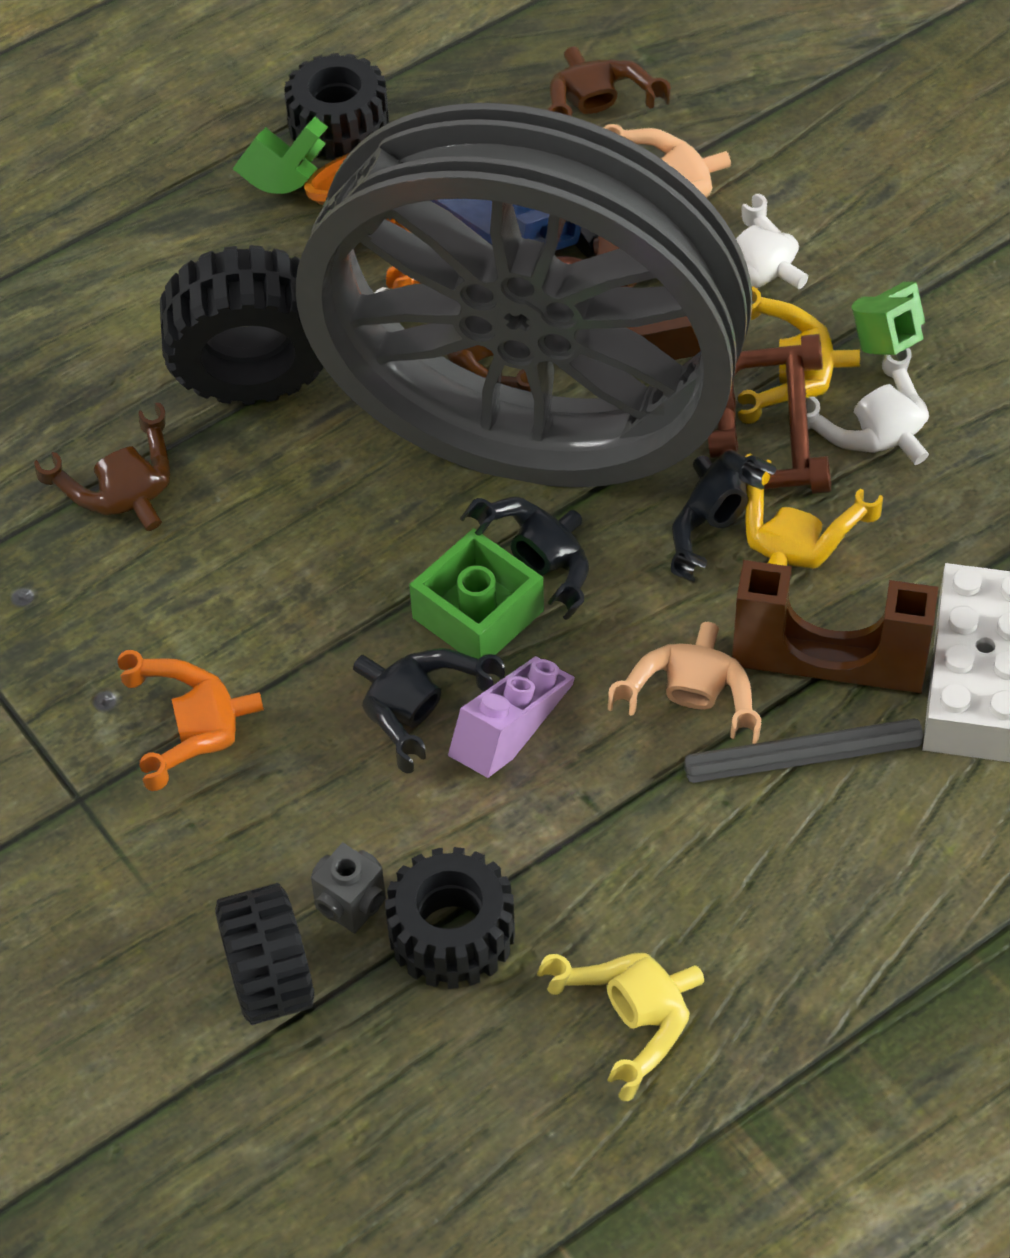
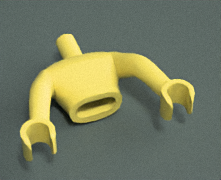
(641, 997)

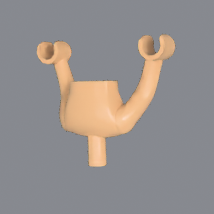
(678, 155)
(694, 679)

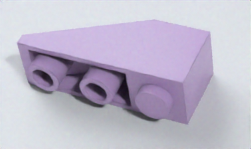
(506, 715)

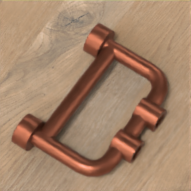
(798, 358)

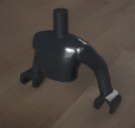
(717, 498)
(540, 543)
(409, 696)

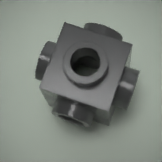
(348, 887)

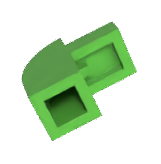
(277, 166)
(889, 320)

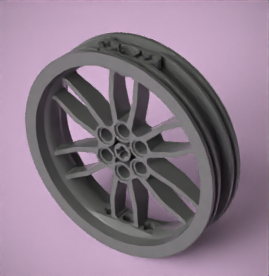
(523, 297)

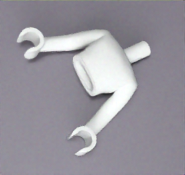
(767, 248)
(884, 415)

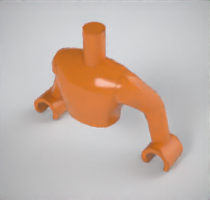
(202, 715)

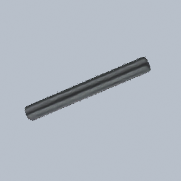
(803, 750)

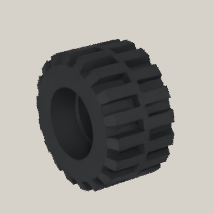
(341, 94)
(442, 883)
(265, 953)

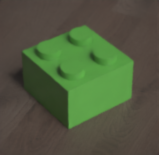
(477, 596)

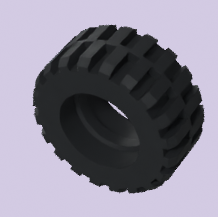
(237, 326)

